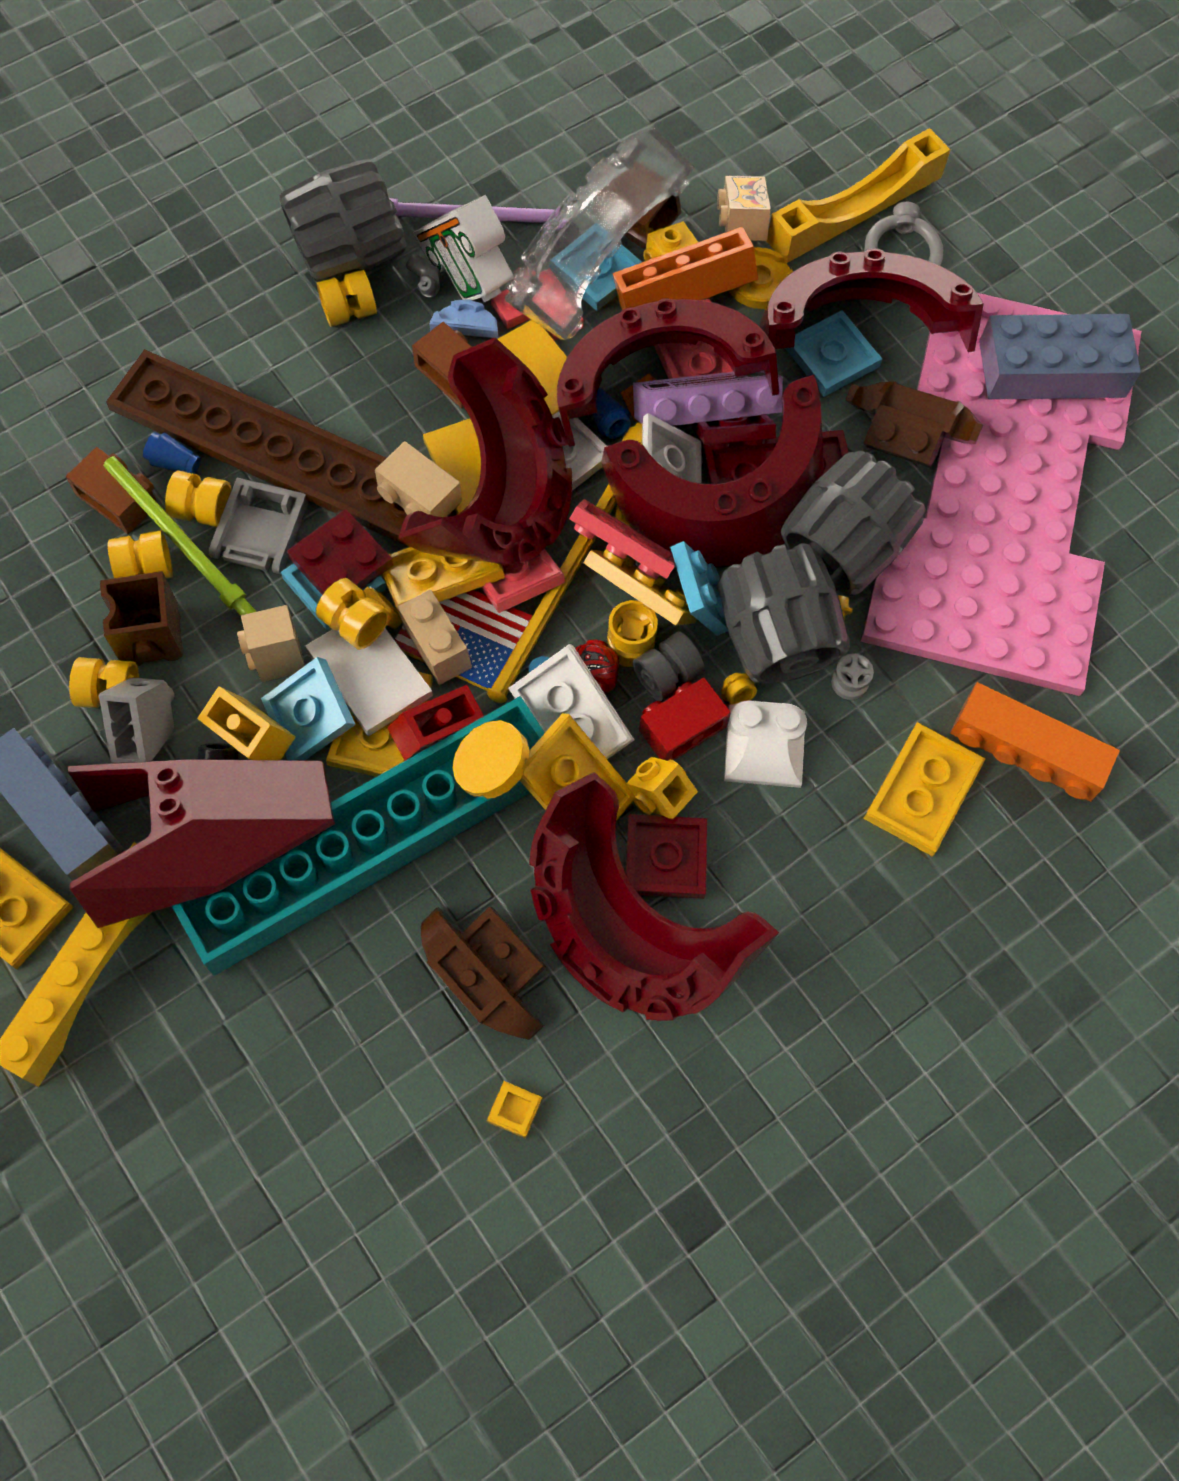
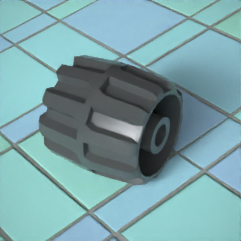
(343, 220)
(856, 520)
(783, 614)

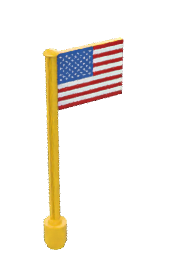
(504, 640)

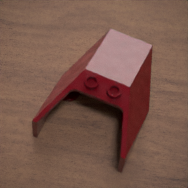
(206, 827)

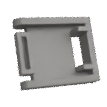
(255, 534)

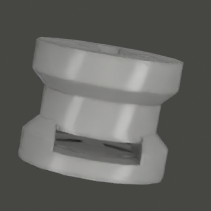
(860, 672)

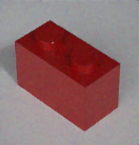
(683, 720)
(434, 721)

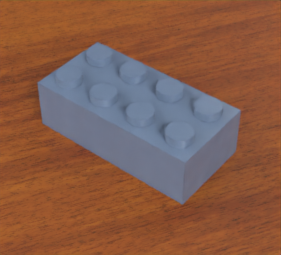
(1059, 356)
(53, 807)

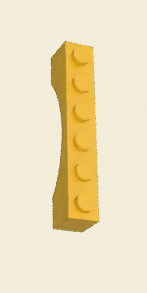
(811, 223)
(46, 1017)

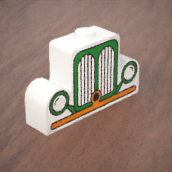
(468, 249)

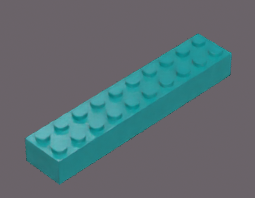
(373, 835)

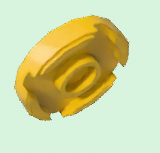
(771, 272)
(490, 759)

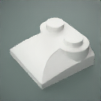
(672, 448)
(765, 744)

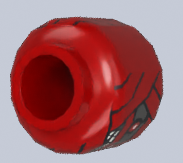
(601, 662)

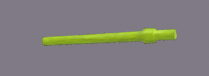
(230, 593)

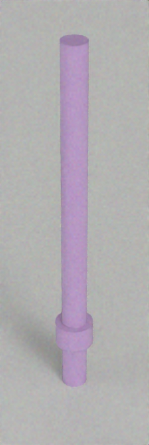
(502, 213)

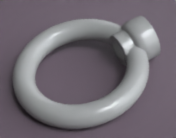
(906, 220)

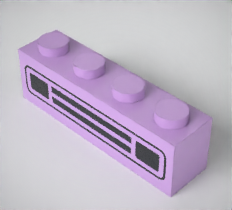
(706, 398)

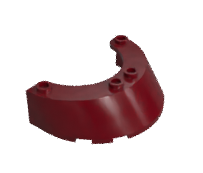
(933, 292)
(654, 323)
(523, 466)
(729, 517)
(607, 930)

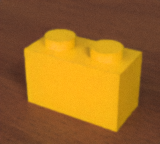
(245, 726)

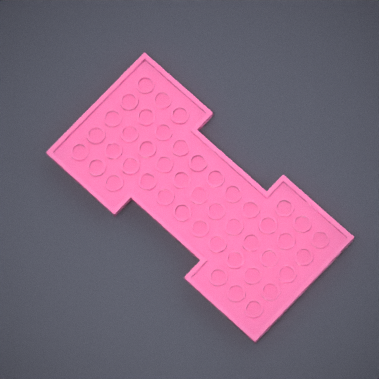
(992, 563)

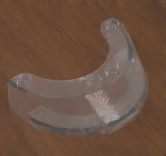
(590, 226)

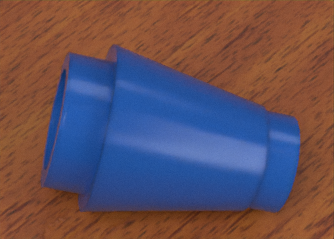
(611, 416)
(170, 454)

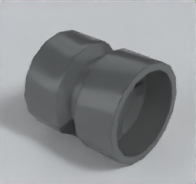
(673, 663)

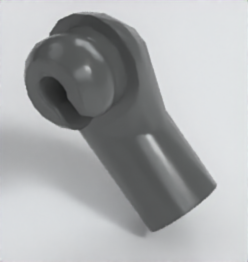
(429, 275)

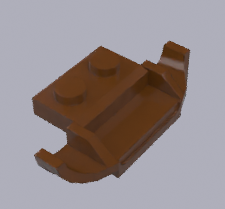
(912, 421)
(484, 969)

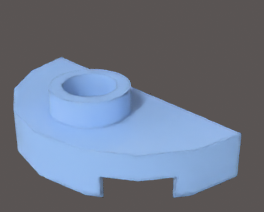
(468, 318)

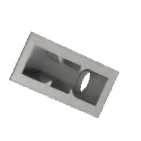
(137, 719)

